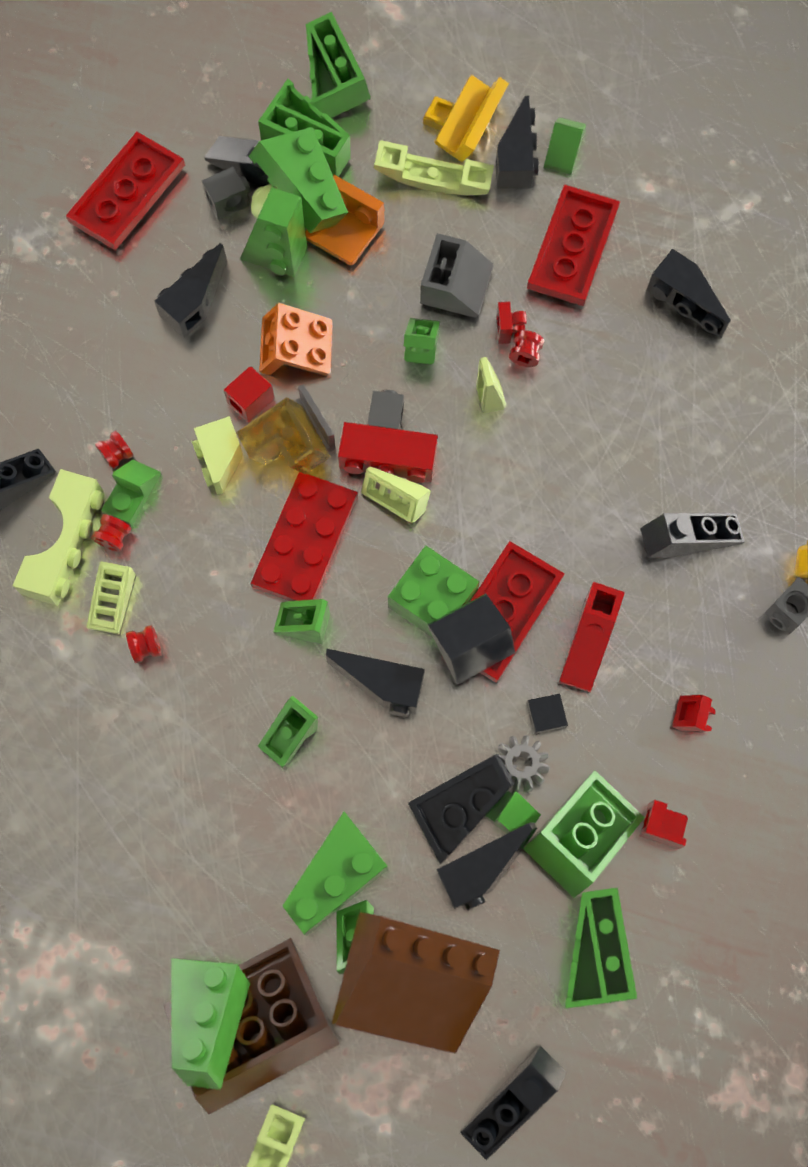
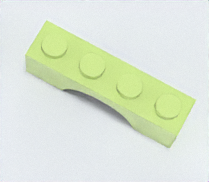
(48, 573)

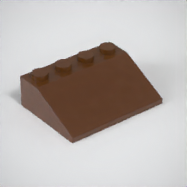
(413, 983)
(278, 1026)

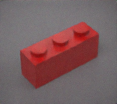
(389, 450)

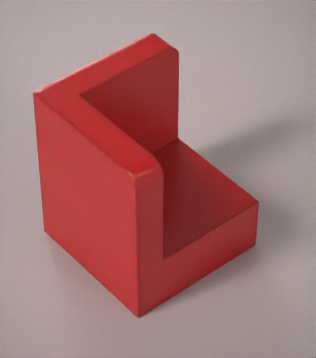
(249, 394)
(664, 825)

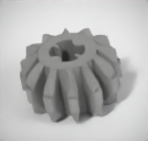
(531, 772)

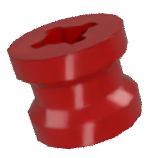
(526, 348)
(114, 449)
(111, 533)
(143, 644)

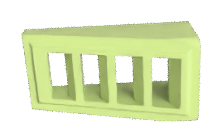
(489, 388)
(414, 495)
(102, 582)

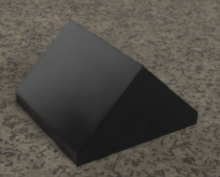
(472, 638)

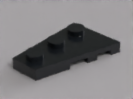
(460, 804)

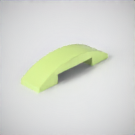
(432, 174)
(276, 1138)

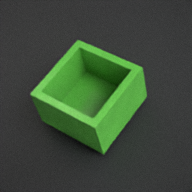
(431, 589)

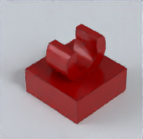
(508, 322)
(693, 713)

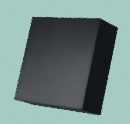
(547, 713)

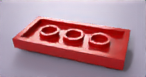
(125, 190)
(573, 245)
(304, 539)
(520, 590)

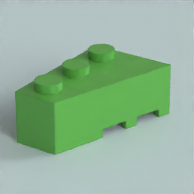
(278, 234)

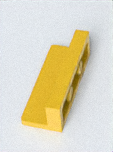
(470, 117)

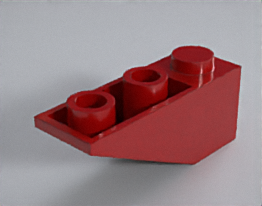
(591, 636)

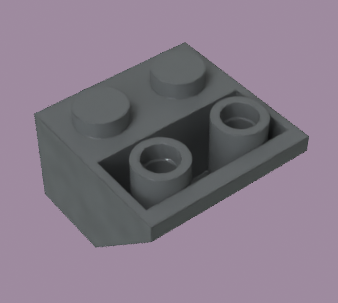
(455, 276)

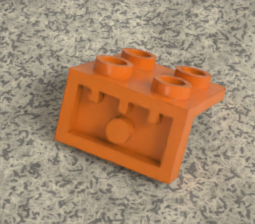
(355, 229)
(296, 340)

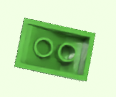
(584, 834)

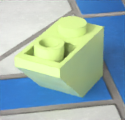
(221, 452)

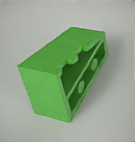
(333, 68)
(294, 112)
(300, 168)
(334, 876)
(601, 955)
(205, 1018)

